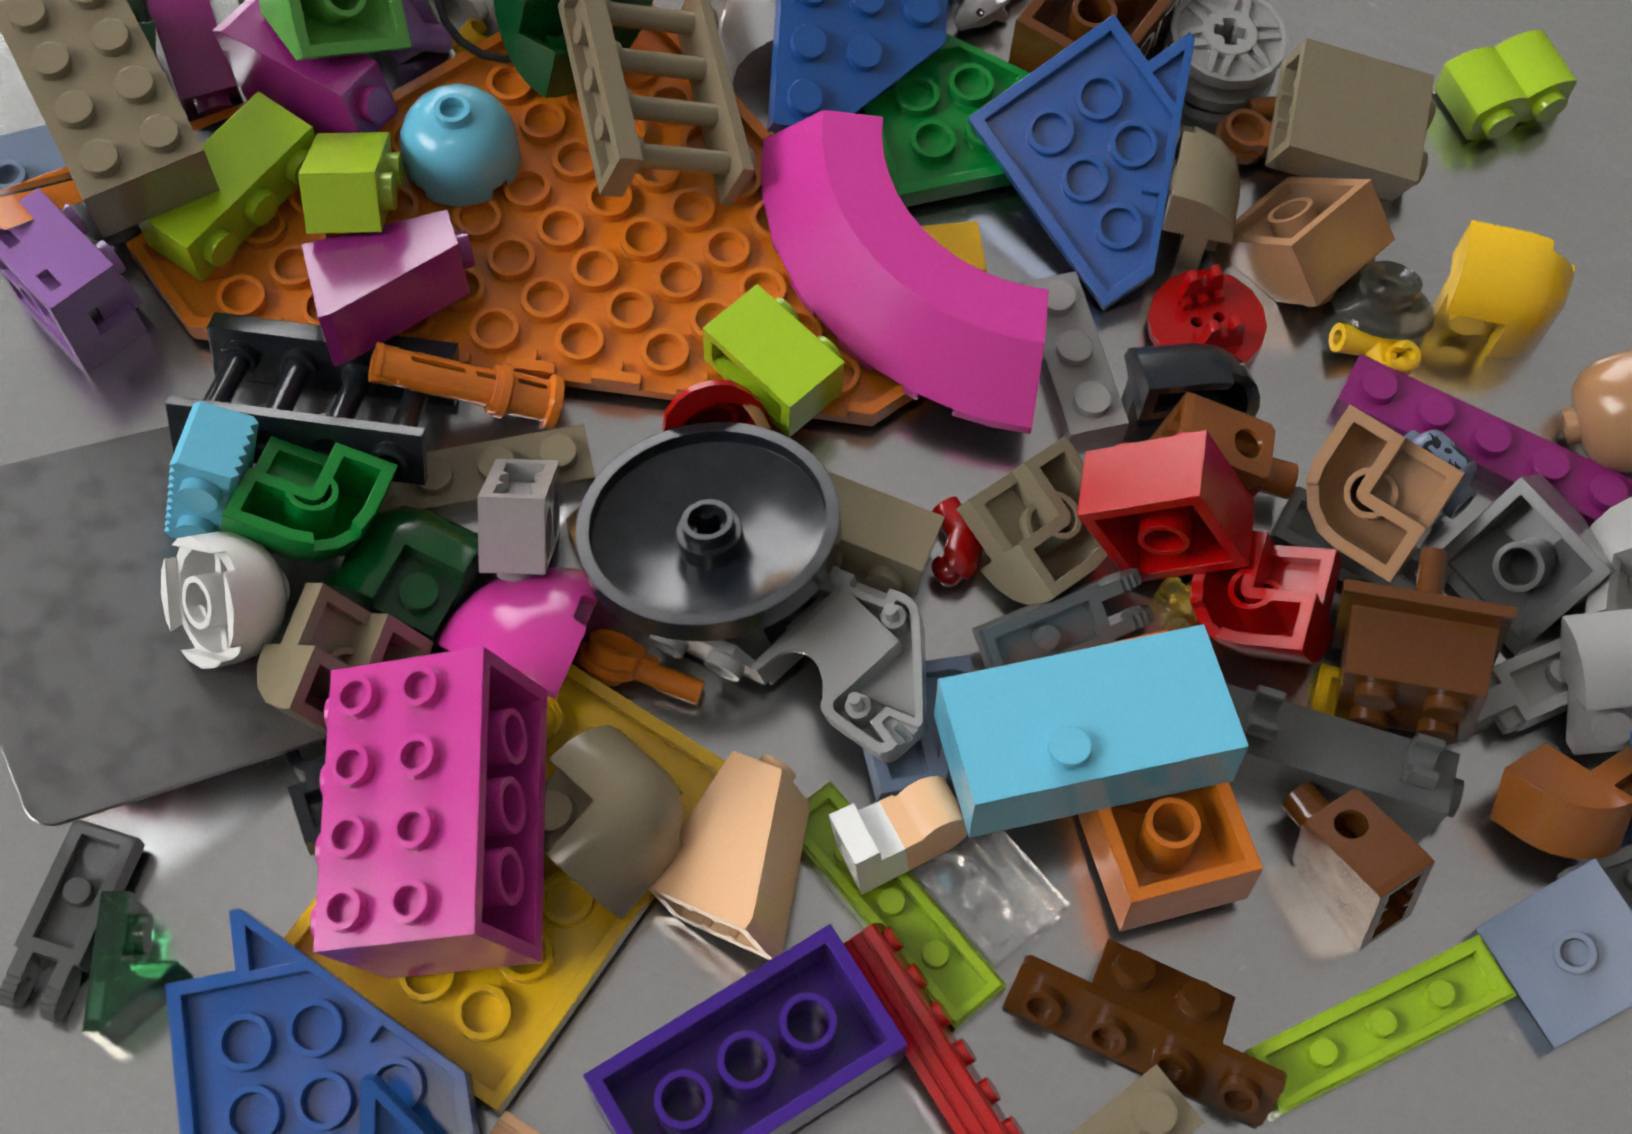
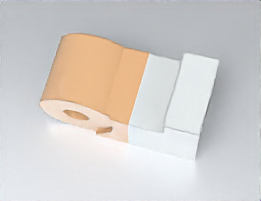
(898, 832)

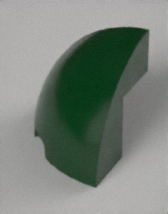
(538, 45)

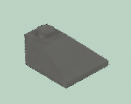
(1528, 555)

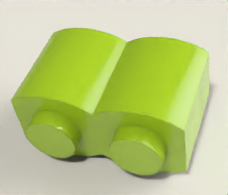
(1505, 85)

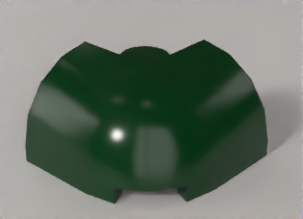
(409, 568)

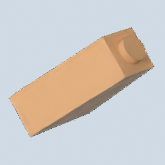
(740, 855)

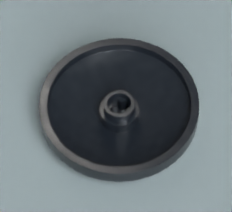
(709, 531)

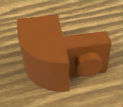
(1564, 805)

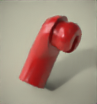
(961, 549)

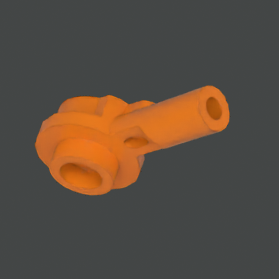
(619, 659)

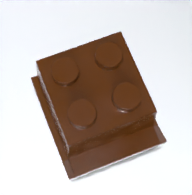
(1416, 653)

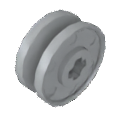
(1233, 52)

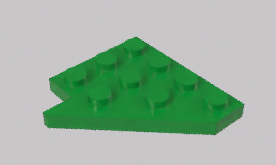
(927, 129)

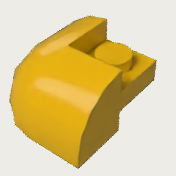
(1504, 288)

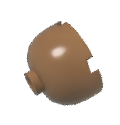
(1603, 412)

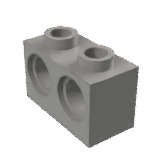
(518, 518)

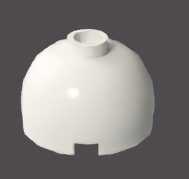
(224, 596)

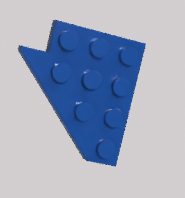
(1095, 151)
(288, 1047)

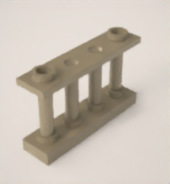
(611, 108)

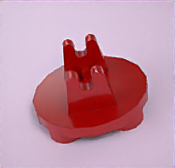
(1200, 298)

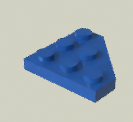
(846, 52)

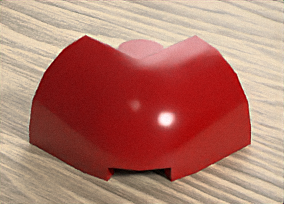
(1274, 605)

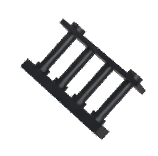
(298, 358)

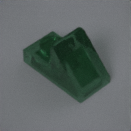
(122, 985)

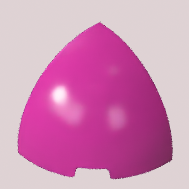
(526, 623)

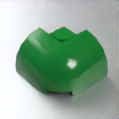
(308, 502)

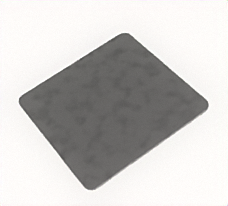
(89, 672)

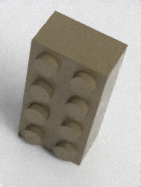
(107, 108)

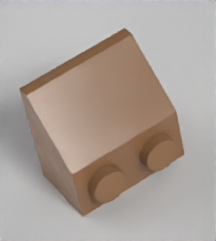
(1309, 237)

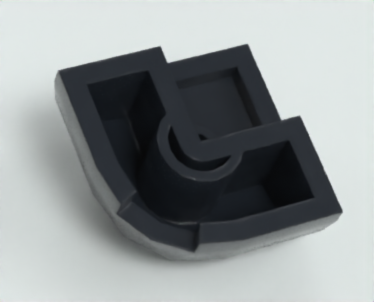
(1166, 372)

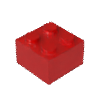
(1167, 506)

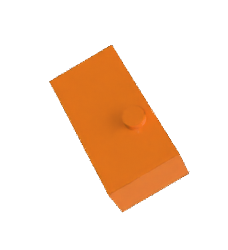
(1172, 853)

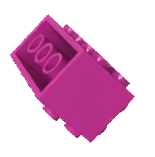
(432, 816)

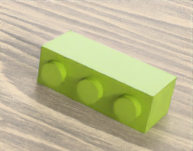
(256, 169)

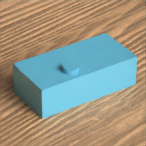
(1088, 730)

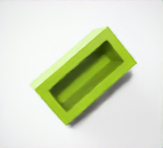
(350, 182)
(775, 357)

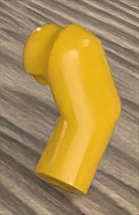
(1397, 354)

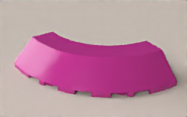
(892, 287)

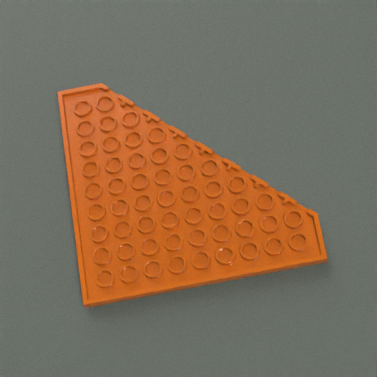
(561, 274)

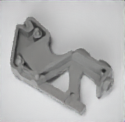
(866, 653)

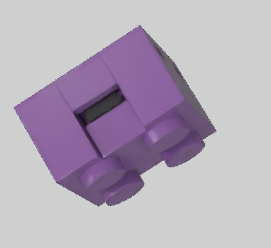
(70, 282)

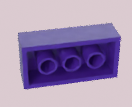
(756, 1052)

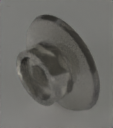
(1385, 302)

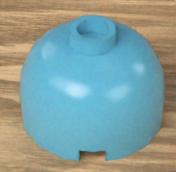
(459, 145)

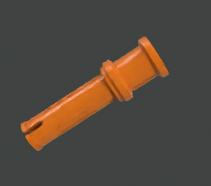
(496, 389)

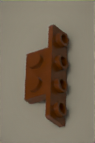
(1150, 1017)

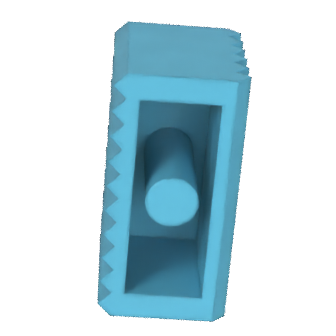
(207, 468)

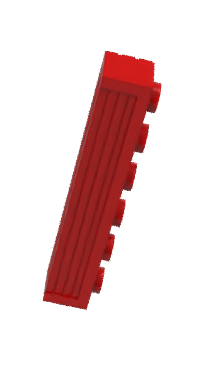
(932, 1048)

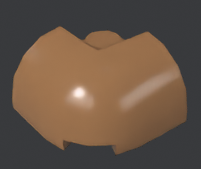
(1376, 493)

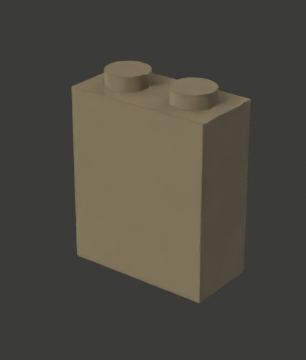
(1351, 118)

